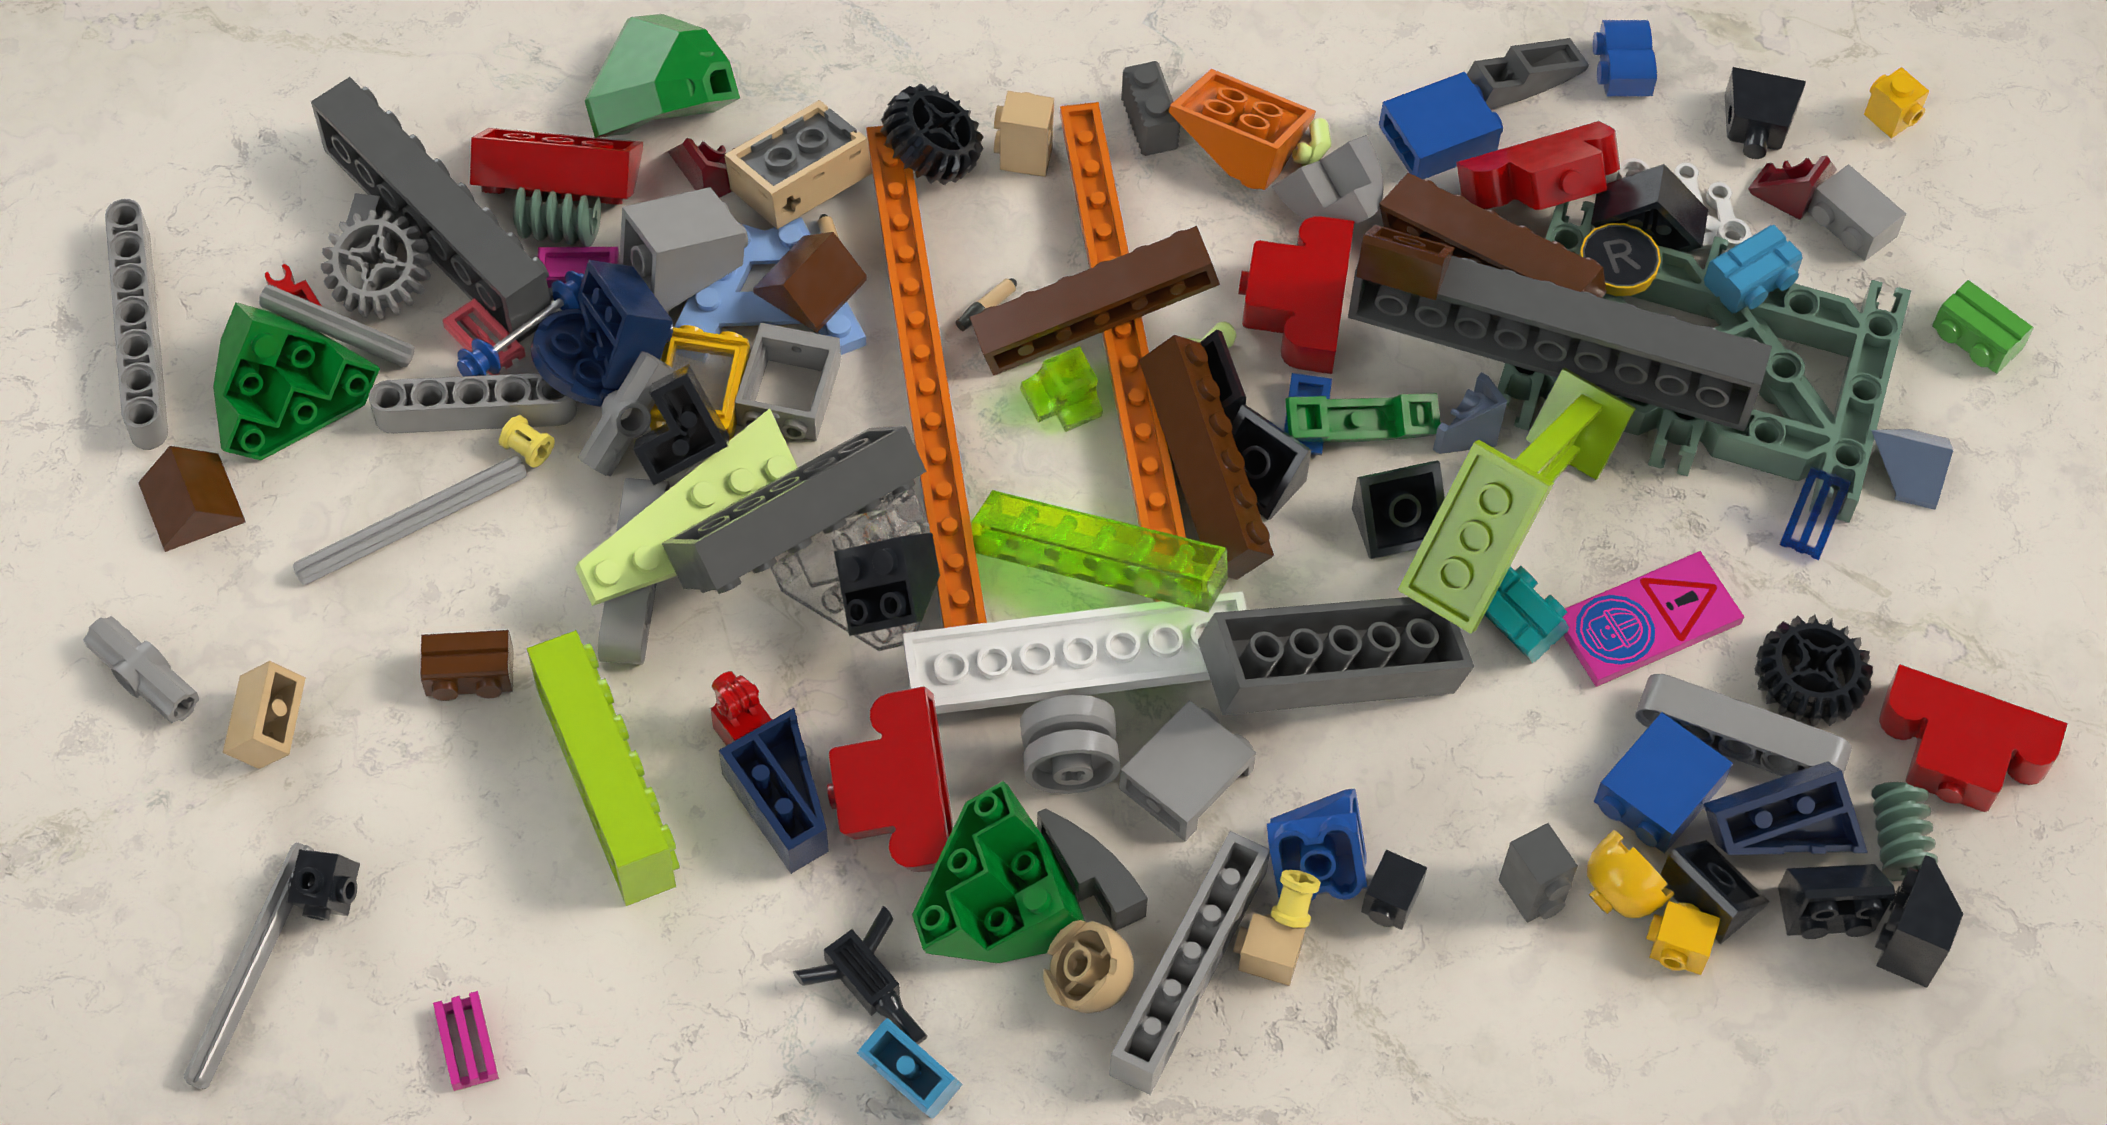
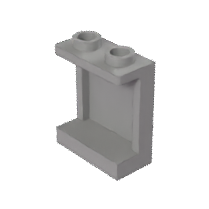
(1186, 768)

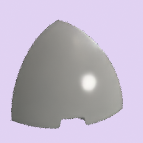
(1338, 186)

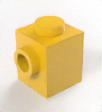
(1896, 102)
(1682, 937)

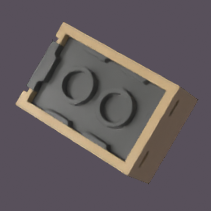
(798, 164)

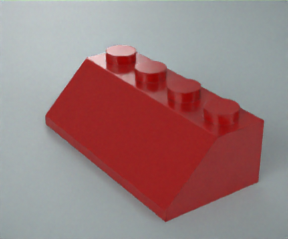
(555, 164)

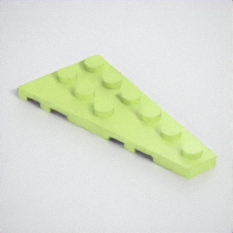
(635, 552)

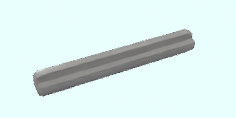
(336, 326)

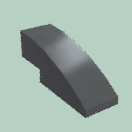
(1527, 71)
(1093, 870)

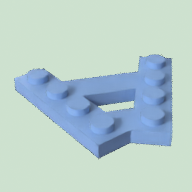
(725, 305)

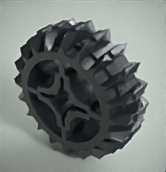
(932, 134)
(1814, 684)

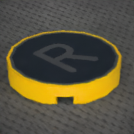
(1626, 255)

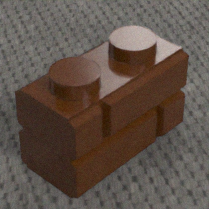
(467, 664)

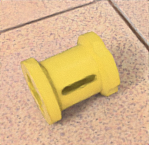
(526, 441)
(1295, 898)

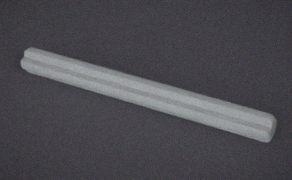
(409, 520)
(243, 977)

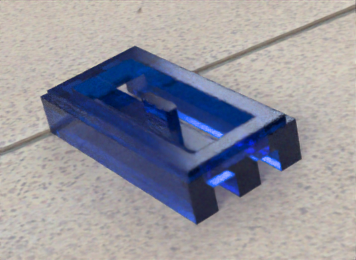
(1801, 546)

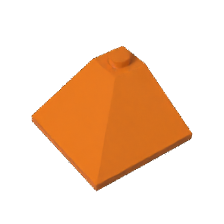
(1242, 126)

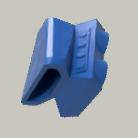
(1324, 842)

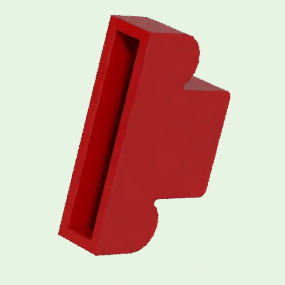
(1543, 169)
(1301, 291)
(1967, 738)
(896, 781)

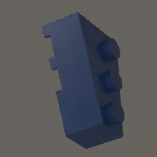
(623, 317)
(777, 789)
(1788, 814)

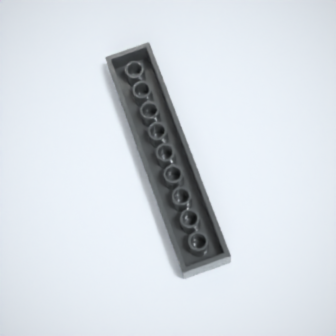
(1557, 328)

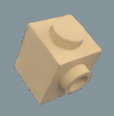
(1269, 949)

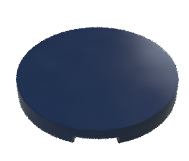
(566, 357)

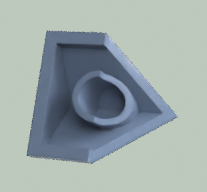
(1476, 419)
(1915, 464)

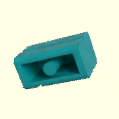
(1525, 616)

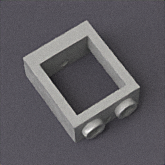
(795, 349)

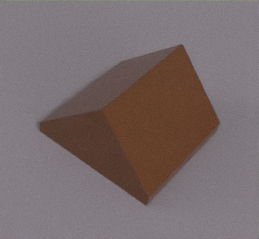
(1403, 261)
(812, 280)
(189, 496)

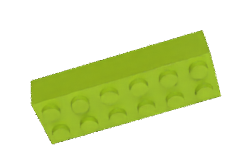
(604, 767)

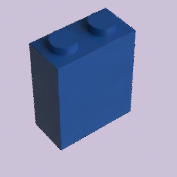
(1440, 125)
(1662, 783)

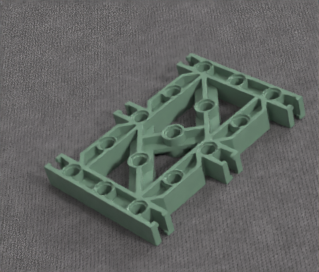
(1798, 314)

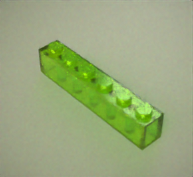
(1100, 550)

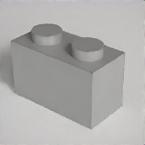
(1856, 212)

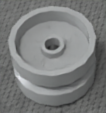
(1070, 744)

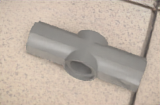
(615, 435)
(141, 669)

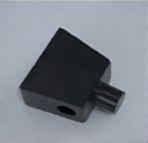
(1760, 109)

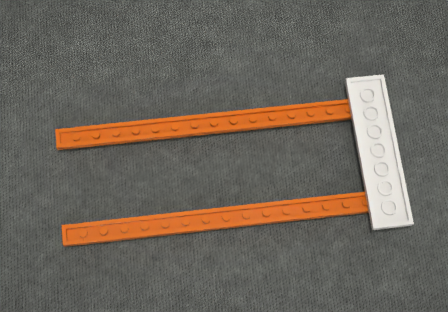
(1050, 655)

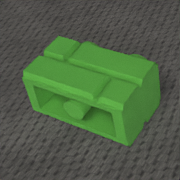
(1982, 327)

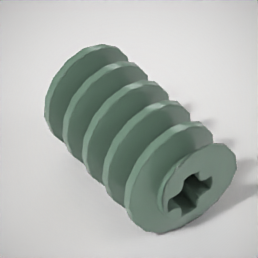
(556, 219)
(1902, 827)

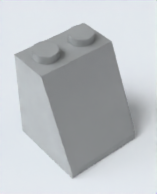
(681, 243)

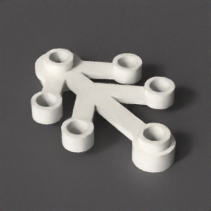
(1726, 226)

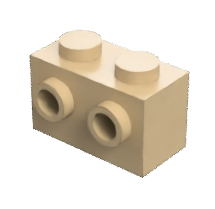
(1024, 133)
(264, 715)

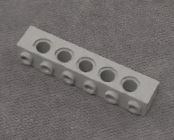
(1189, 963)

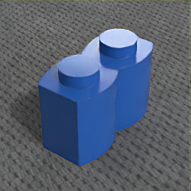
(1626, 58)

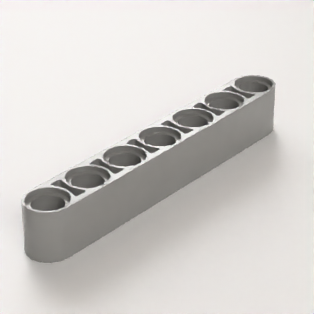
(136, 324)

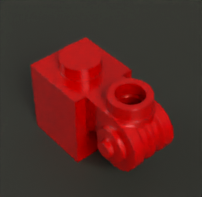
(736, 707)

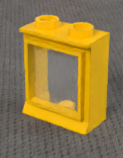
(717, 364)

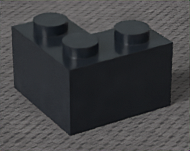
(1656, 205)
(690, 428)

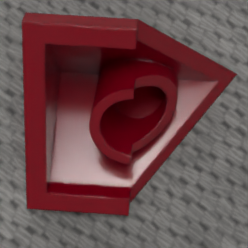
(703, 166)
(1792, 187)

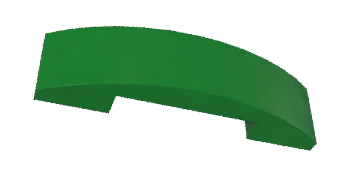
(1362, 418)

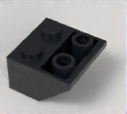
(887, 582)
(1834, 900)
(1919, 925)

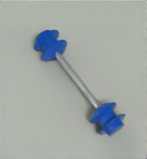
(486, 357)

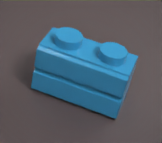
(1753, 270)
(909, 1068)

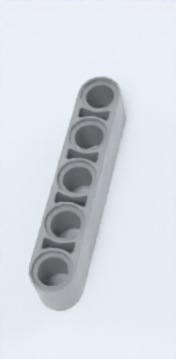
(453, 402)
(628, 617)
(1741, 728)

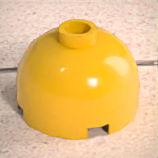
(1625, 880)

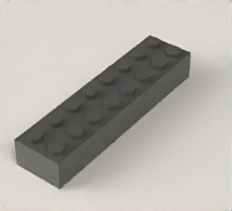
(460, 234)

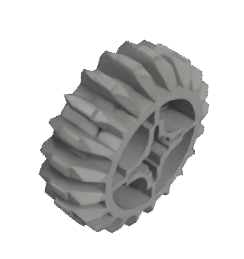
(380, 232)

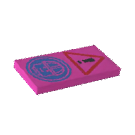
(1649, 618)

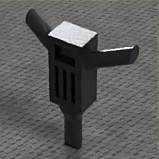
(865, 975)

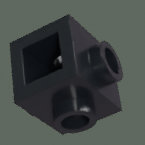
(323, 884)

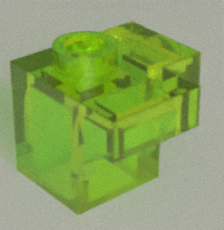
(1065, 389)

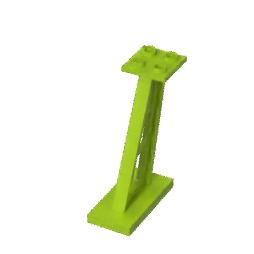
(1500, 498)

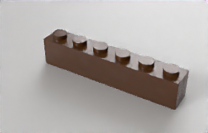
(1483, 236)
(1094, 300)
(1206, 453)

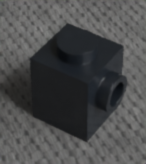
(1393, 890)

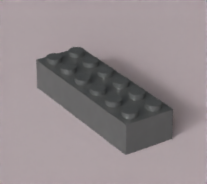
(794, 509)
(1331, 655)

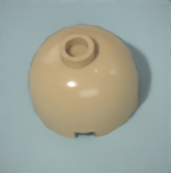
(1088, 967)

